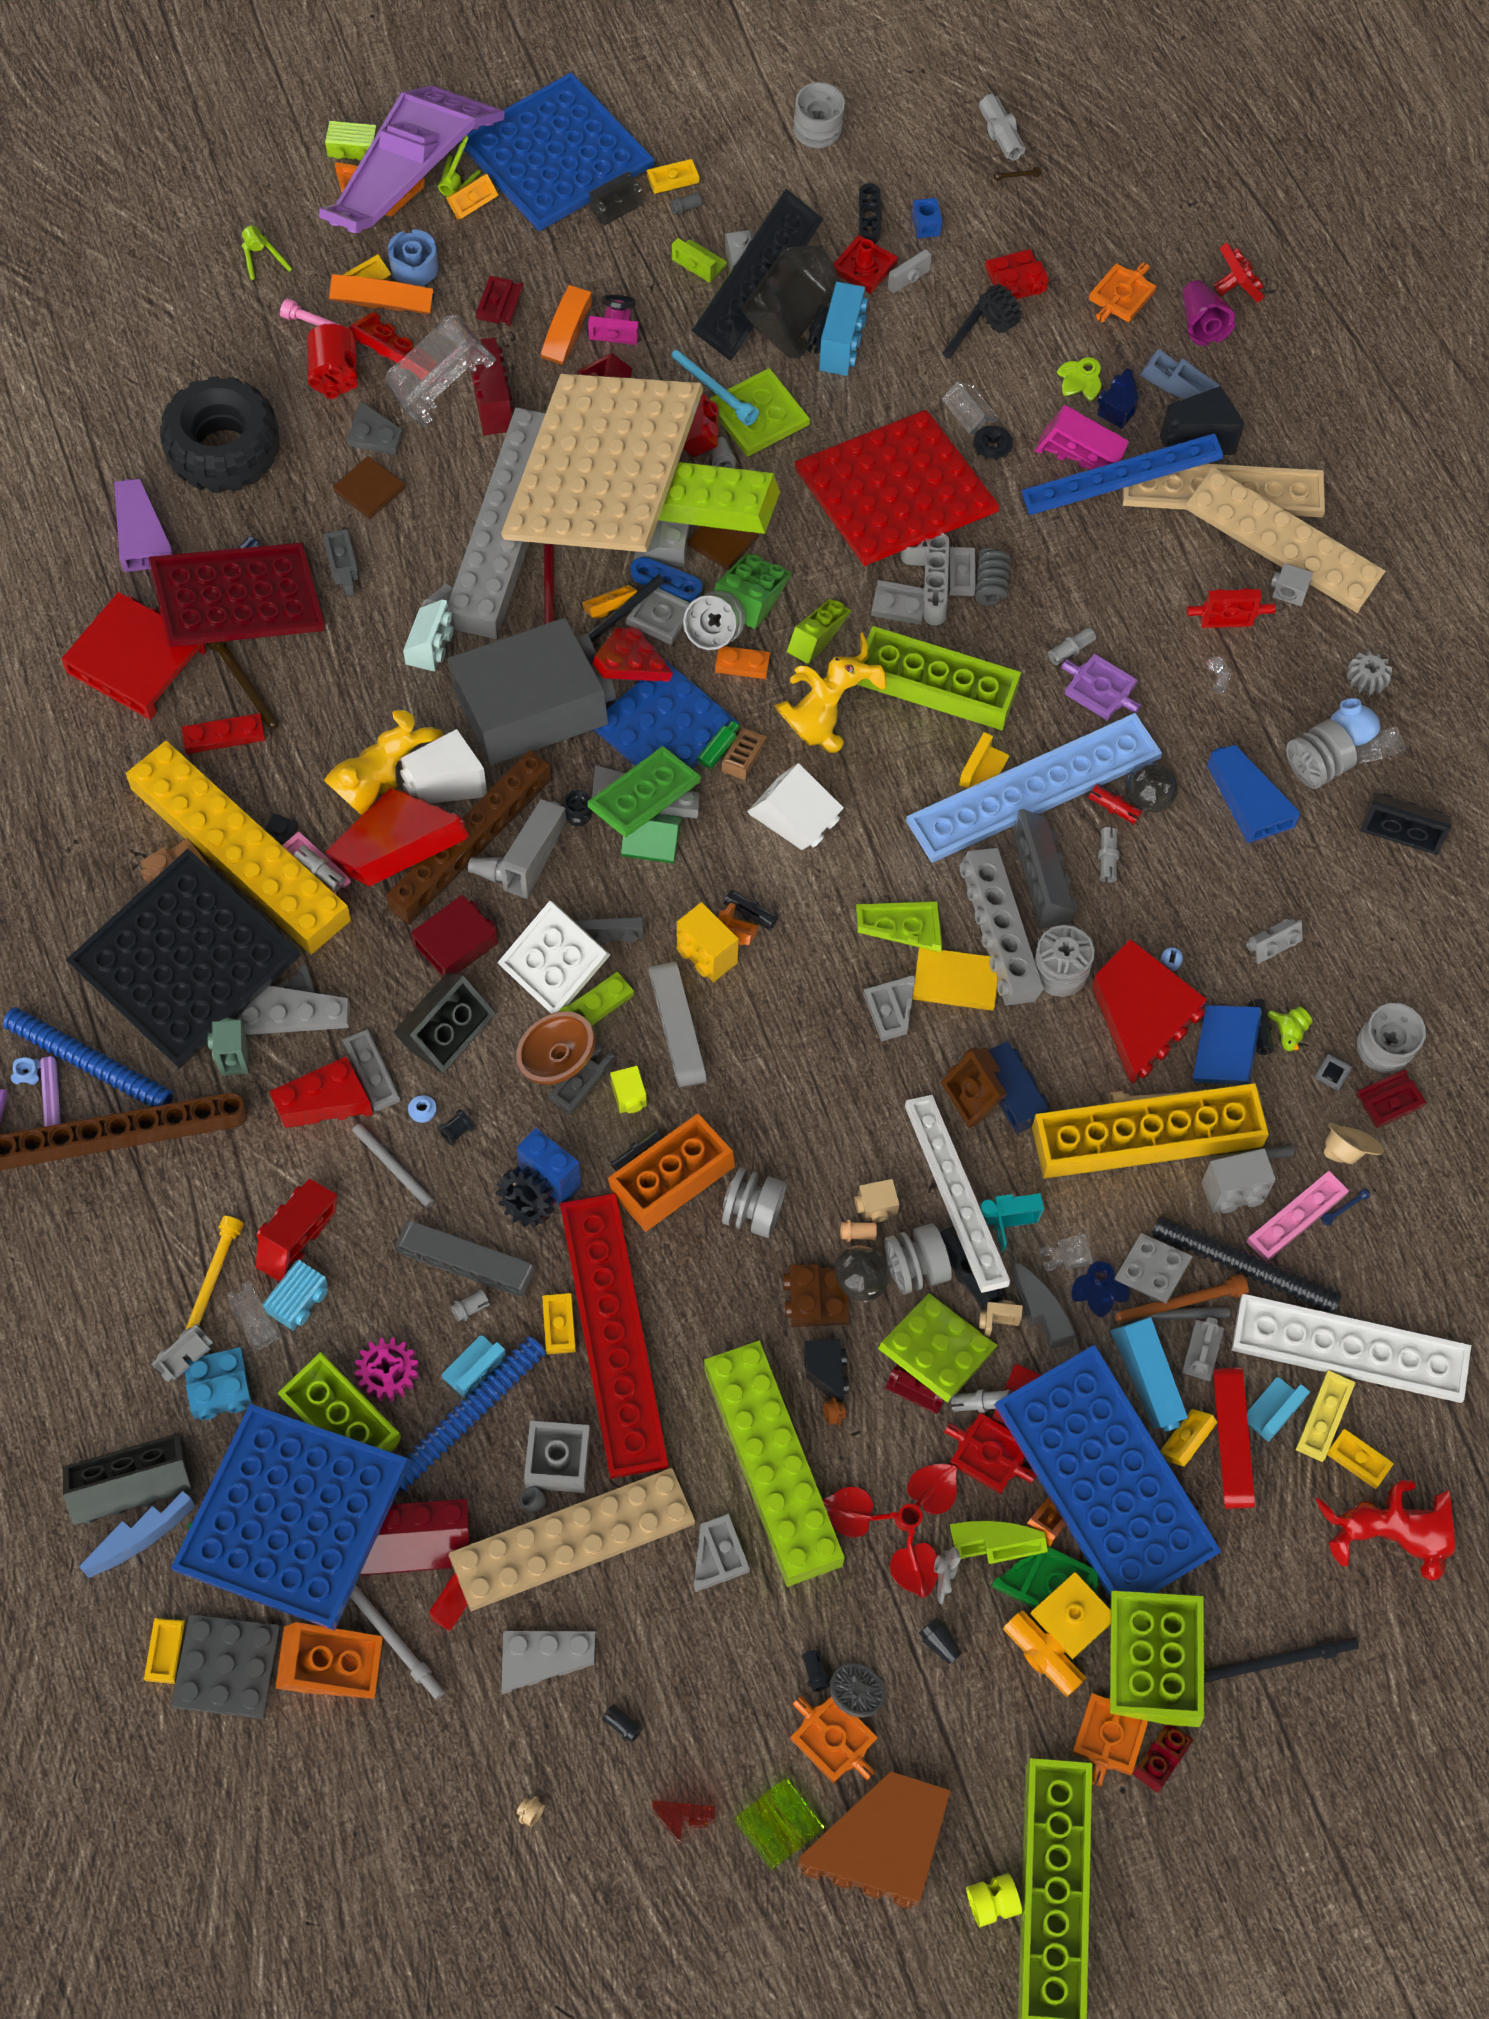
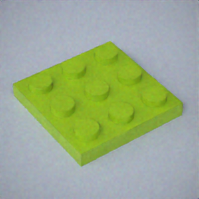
(777, 415)
(938, 1347)

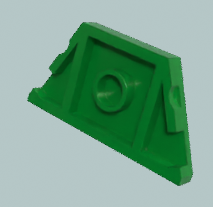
(1040, 1575)

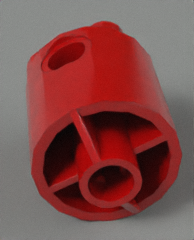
(331, 360)

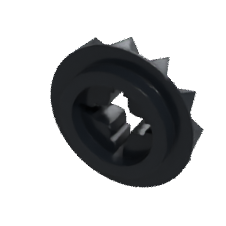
(992, 434)

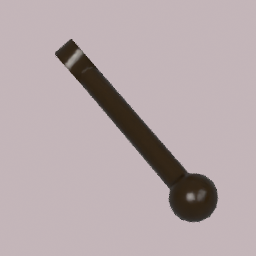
(1035, 172)

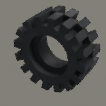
(1000, 308)

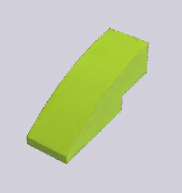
(997, 1539)

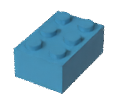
(842, 329)

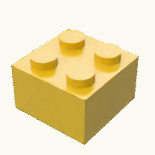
(706, 942)

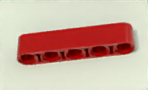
(1233, 1438)

